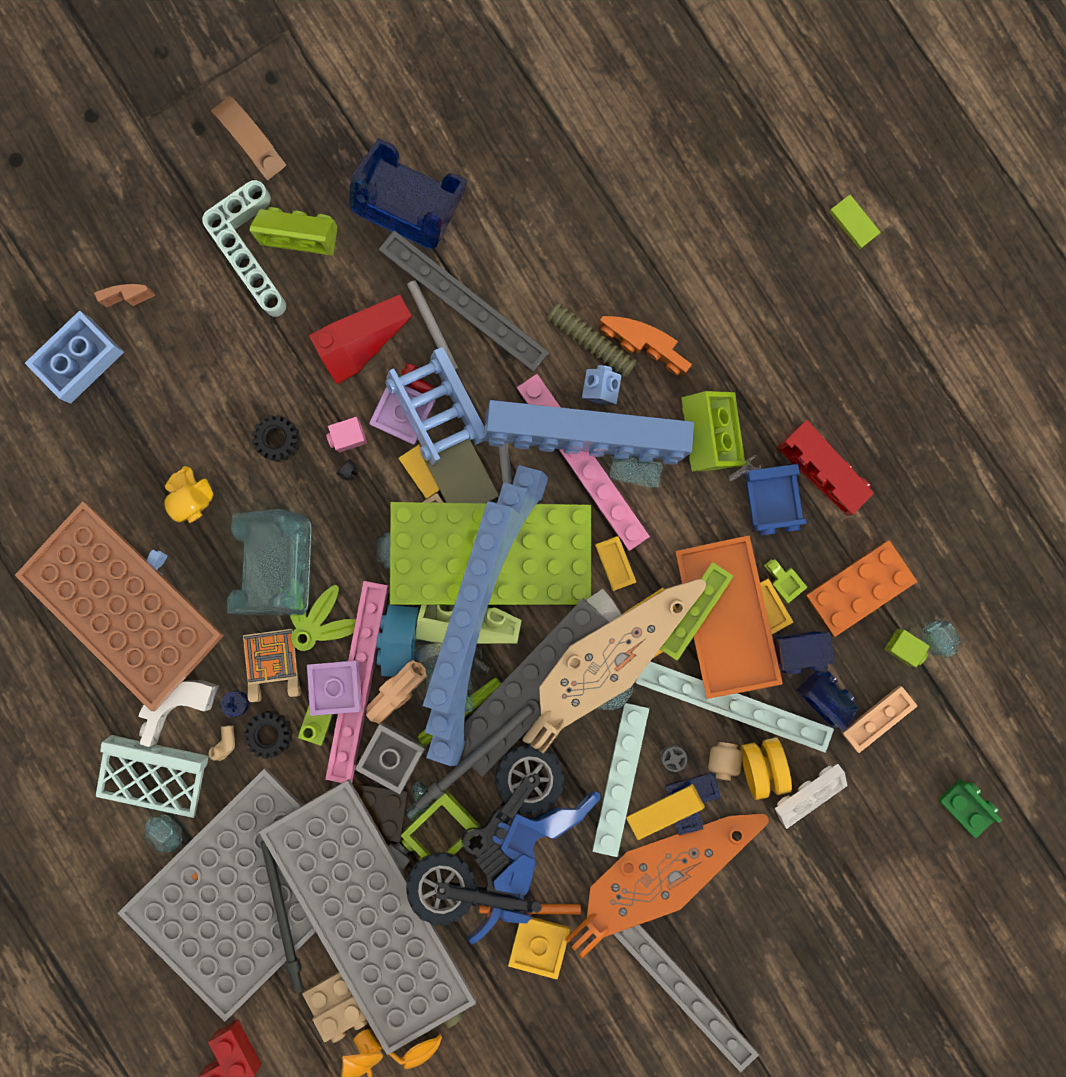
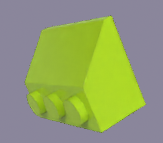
(295, 231)
(715, 432)

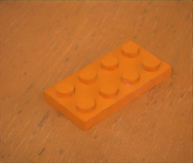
(861, 588)

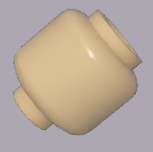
(725, 760)

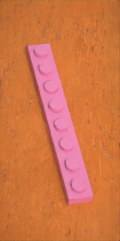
(592, 475)
(363, 648)

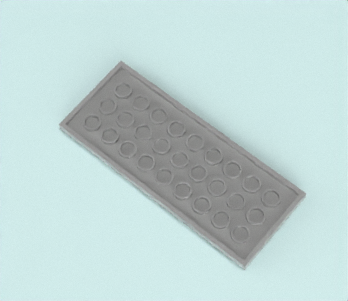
(364, 917)

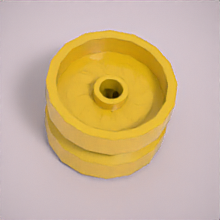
(766, 768)

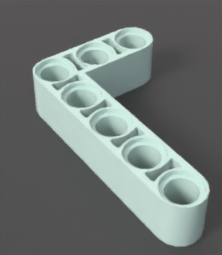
(239, 251)

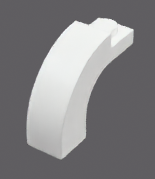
(189, 693)

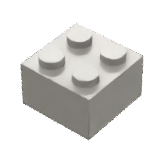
(390, 757)

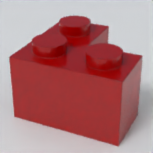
(233, 1054)

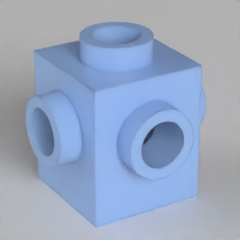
(601, 385)

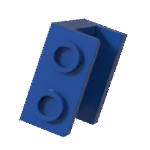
(774, 499)

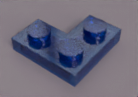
(707, 790)

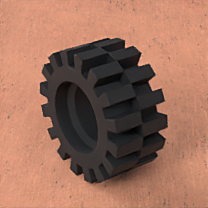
(265, 428)
(252, 734)

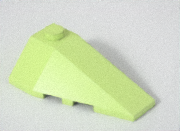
(496, 625)

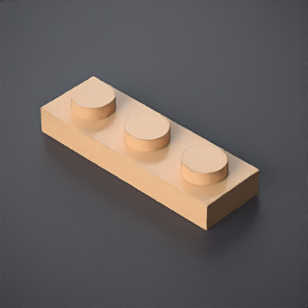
(879, 719)

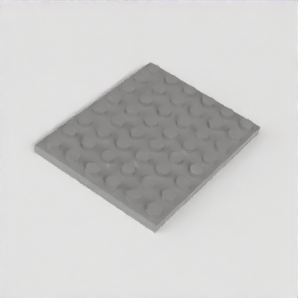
(223, 926)

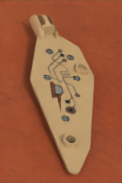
(608, 661)

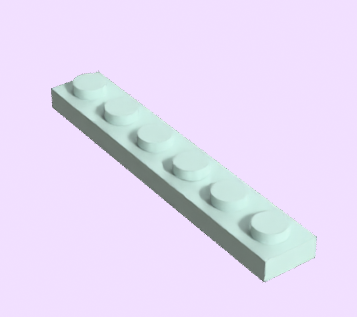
(620, 779)

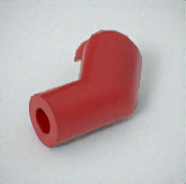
(418, 385)

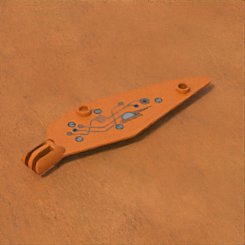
(662, 877)

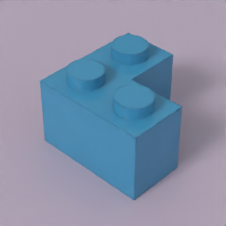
(397, 639)

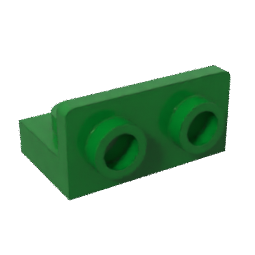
(969, 808)

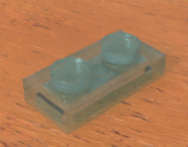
(636, 472)

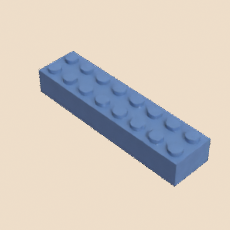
(587, 432)

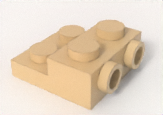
(333, 1008)

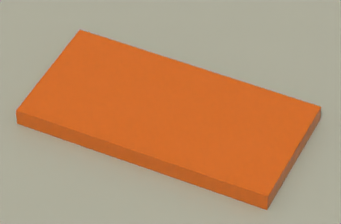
(736, 637)

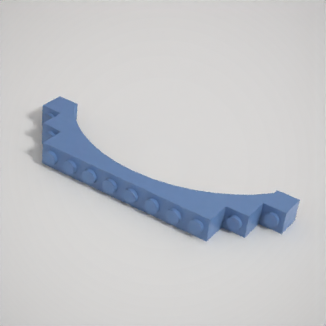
(453, 667)

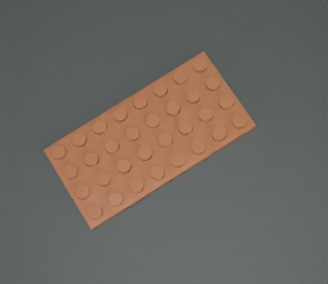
(119, 606)

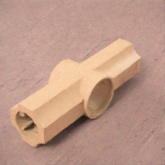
(396, 692)

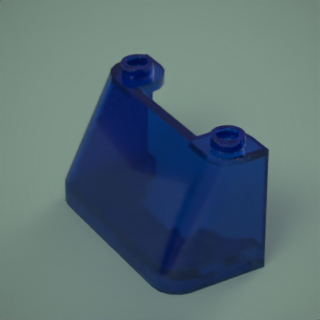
(403, 197)

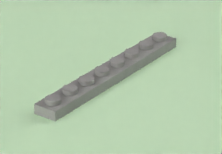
(688, 996)

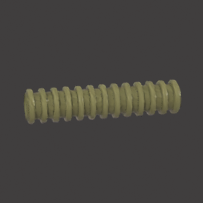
(591, 340)

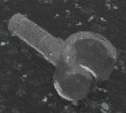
(747, 467)

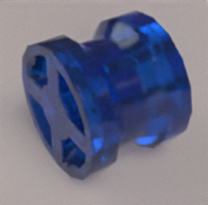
(240, 702)

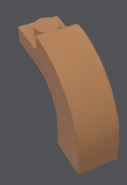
(248, 137)

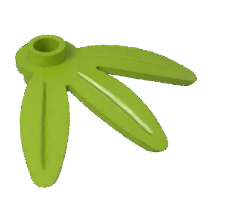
(312, 626)

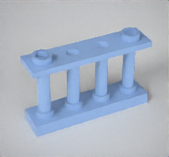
(451, 387)

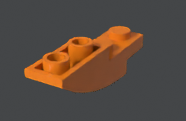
(638, 335)

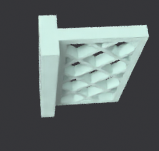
(155, 755)

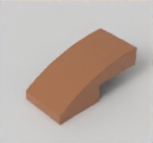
(131, 293)

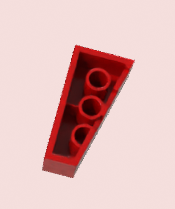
(825, 468)

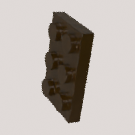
(384, 807)

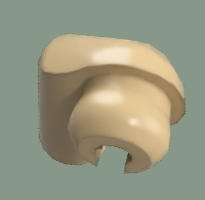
(225, 746)

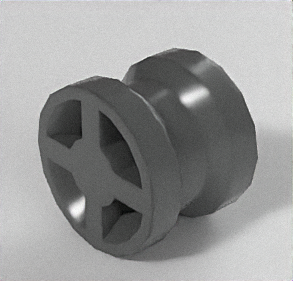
(675, 762)

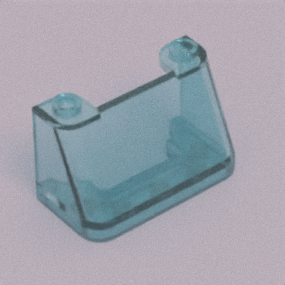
(273, 563)

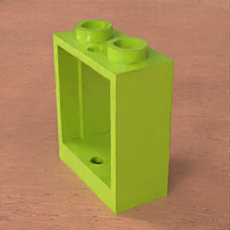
(454, 809)

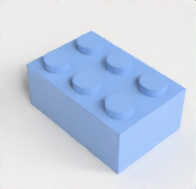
(74, 357)

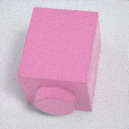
(346, 435)

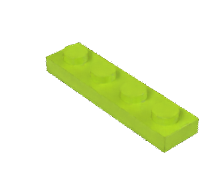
(716, 583)

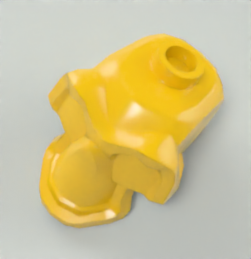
(187, 496)

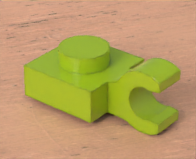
(786, 582)

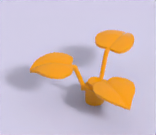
(370, 1054)

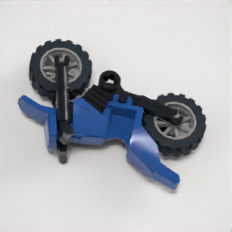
(500, 837)

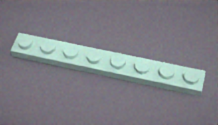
(737, 707)

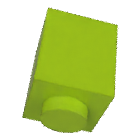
(907, 648)

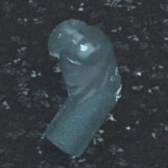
(419, 790)

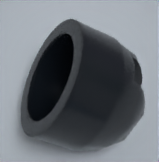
(346, 470)

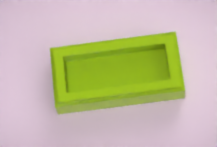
(854, 222)

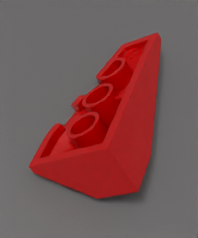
(357, 338)

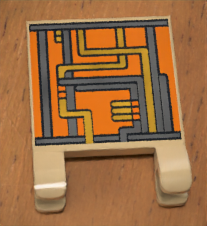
(270, 659)

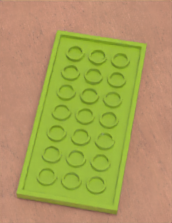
(543, 567)

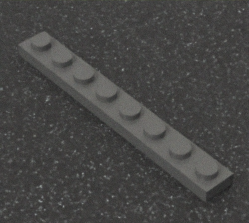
(463, 301)

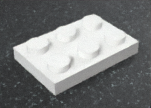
(811, 795)

